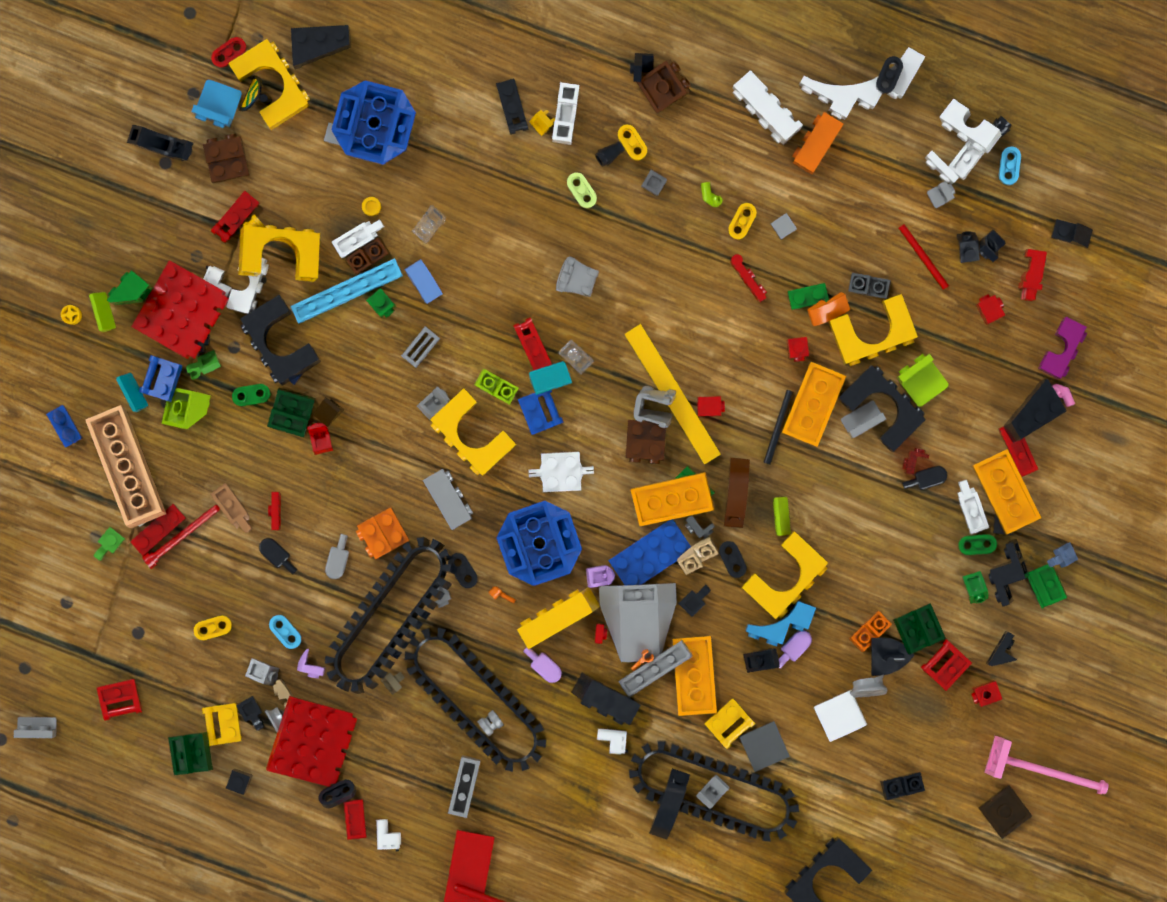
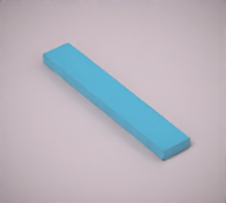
(346, 291)

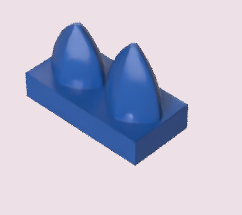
(64, 426)

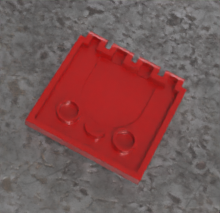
(180, 310)
(311, 742)

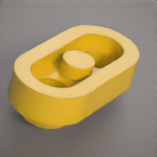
(633, 142)
(742, 221)
(213, 627)

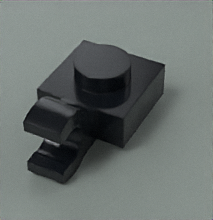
(693, 602)
(250, 710)

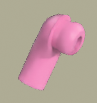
(1064, 392)

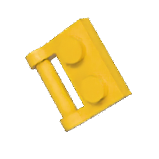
(725, 718)
(228, 724)

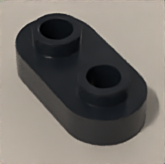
(889, 75)
(732, 559)
(463, 570)
(337, 793)

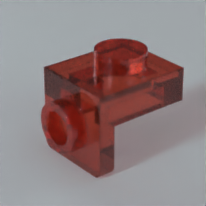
(910, 462)

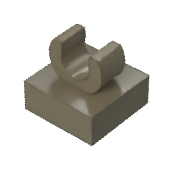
(392, 682)

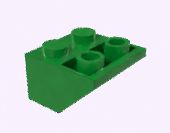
(131, 290)

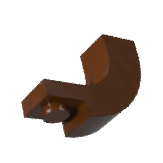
(737, 492)

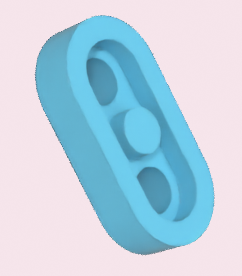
(1009, 166)
(284, 632)

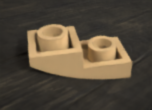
(694, 556)
(282, 690)

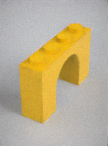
(265, 57)
(304, 244)
(900, 332)
(447, 422)
(810, 566)

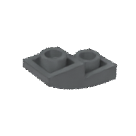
(869, 286)

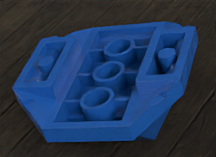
(370, 102)
(518, 538)

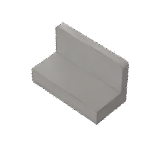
(862, 419)

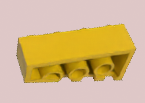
(559, 617)

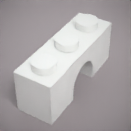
(565, 113)
(982, 137)
(244, 300)

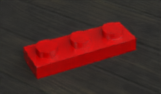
(158, 530)

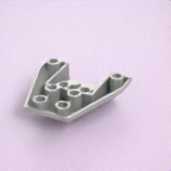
(638, 617)

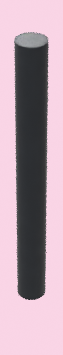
(778, 427)

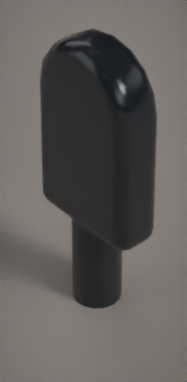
(927, 478)
(276, 554)

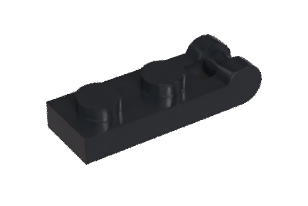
(512, 105)

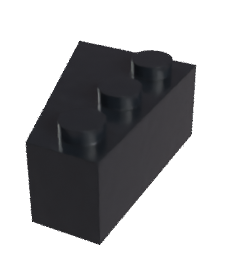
(318, 42)
(1036, 411)
(605, 700)

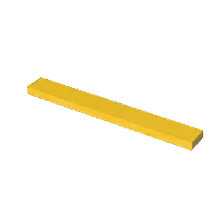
(664, 381)

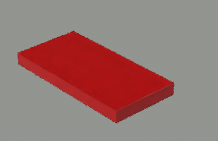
(469, 864)

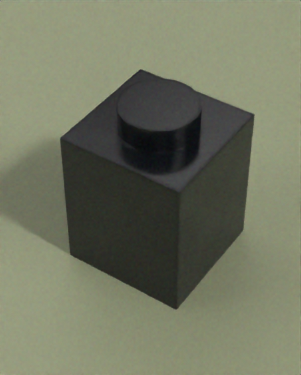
(239, 781)

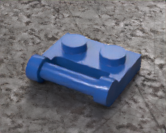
(166, 379)
(534, 414)

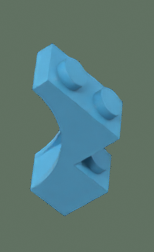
(799, 616)

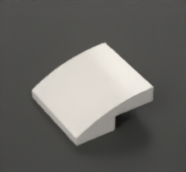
(840, 716)

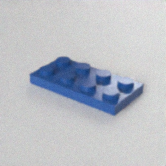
(650, 554)

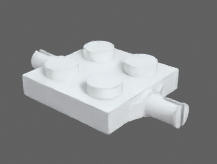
(561, 471)

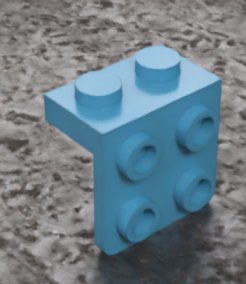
(217, 104)

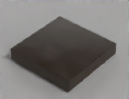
(1005, 811)

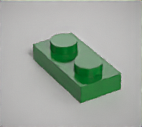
(807, 296)

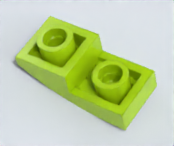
(496, 386)

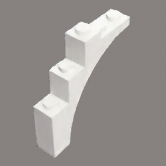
(845, 96)

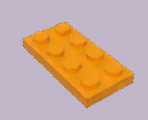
(813, 404)
(1006, 492)
(672, 499)
(696, 678)

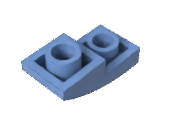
(423, 281)

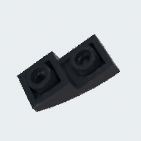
(902, 786)

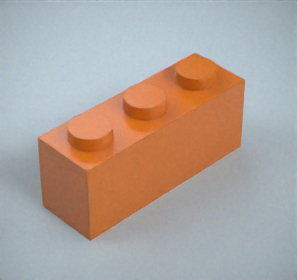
(817, 142)

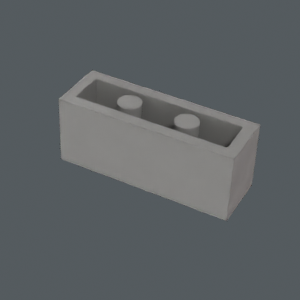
(448, 498)
(464, 786)

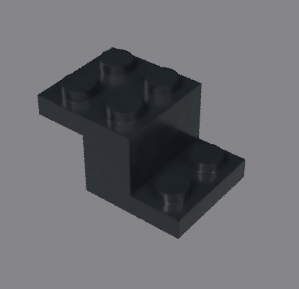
(1008, 573)

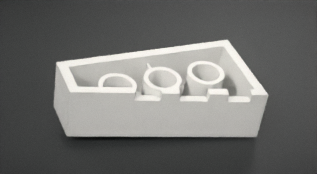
(766, 107)

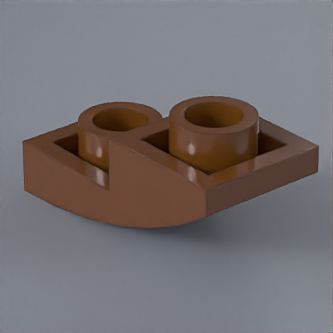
(367, 255)

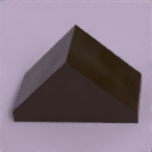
(328, 411)

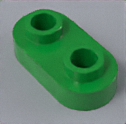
(251, 395)
(977, 544)

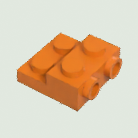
(382, 533)

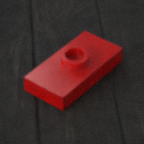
(274, 510)
(355, 819)

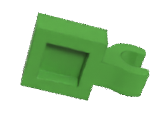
(205, 364)
(110, 542)

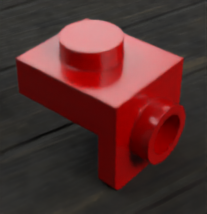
(320, 438)

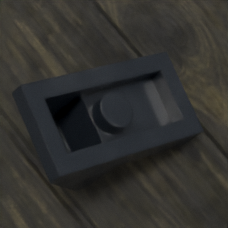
(1072, 233)
(999, 655)
(761, 660)

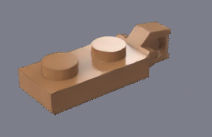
(231, 507)

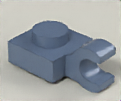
(1063, 555)

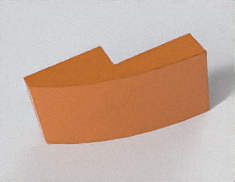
(826, 311)
(870, 629)

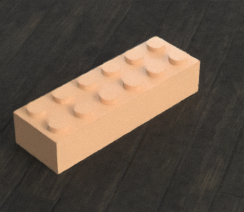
(125, 466)

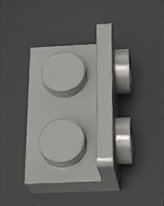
(36, 727)

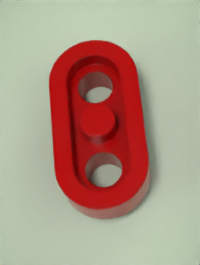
(228, 51)

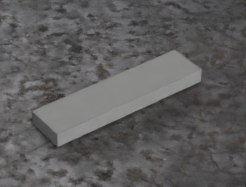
(655, 669)

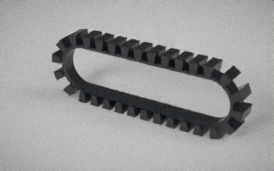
(357, 684)
(538, 728)
(719, 765)

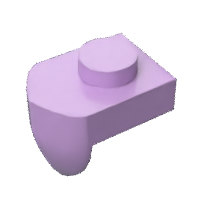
(599, 576)
(312, 670)

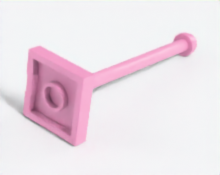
(999, 757)

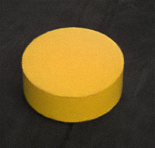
(371, 206)

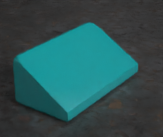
(550, 377)
(131, 392)

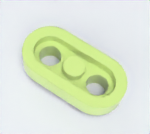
(582, 190)

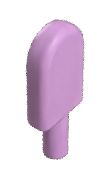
(795, 646)
(544, 666)

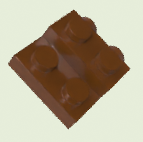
(664, 85)
(226, 158)
(645, 441)

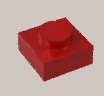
(600, 634)

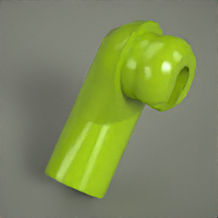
(709, 197)

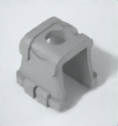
(576, 278)
(658, 417)

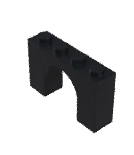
(258, 325)
(907, 418)
(835, 854)

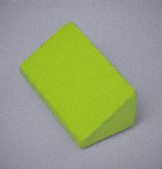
(102, 311)
(781, 516)

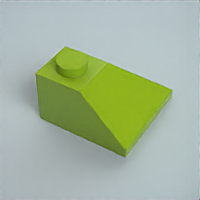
(185, 408)

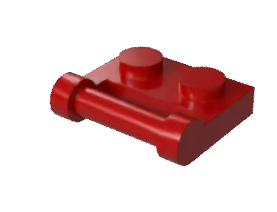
(951, 669)
(116, 693)

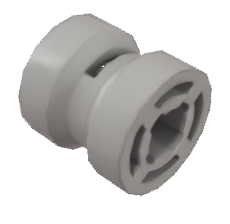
(486, 724)

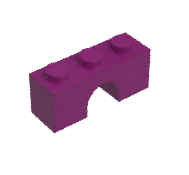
(1071, 333)

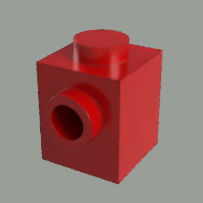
(990, 308)
(797, 349)
(986, 693)

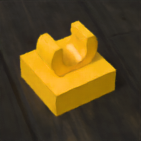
(541, 122)

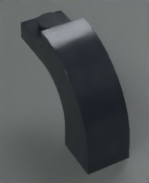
(160, 143)
(670, 804)

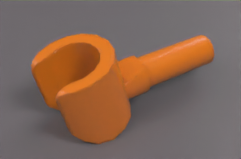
(495, 592)
(642, 659)

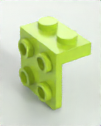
(922, 380)

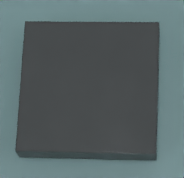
(764, 746)

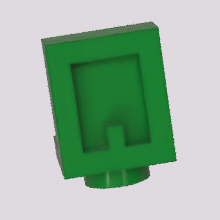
(381, 303)
(976, 587)

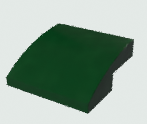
(291, 412)
(919, 628)
(190, 753)

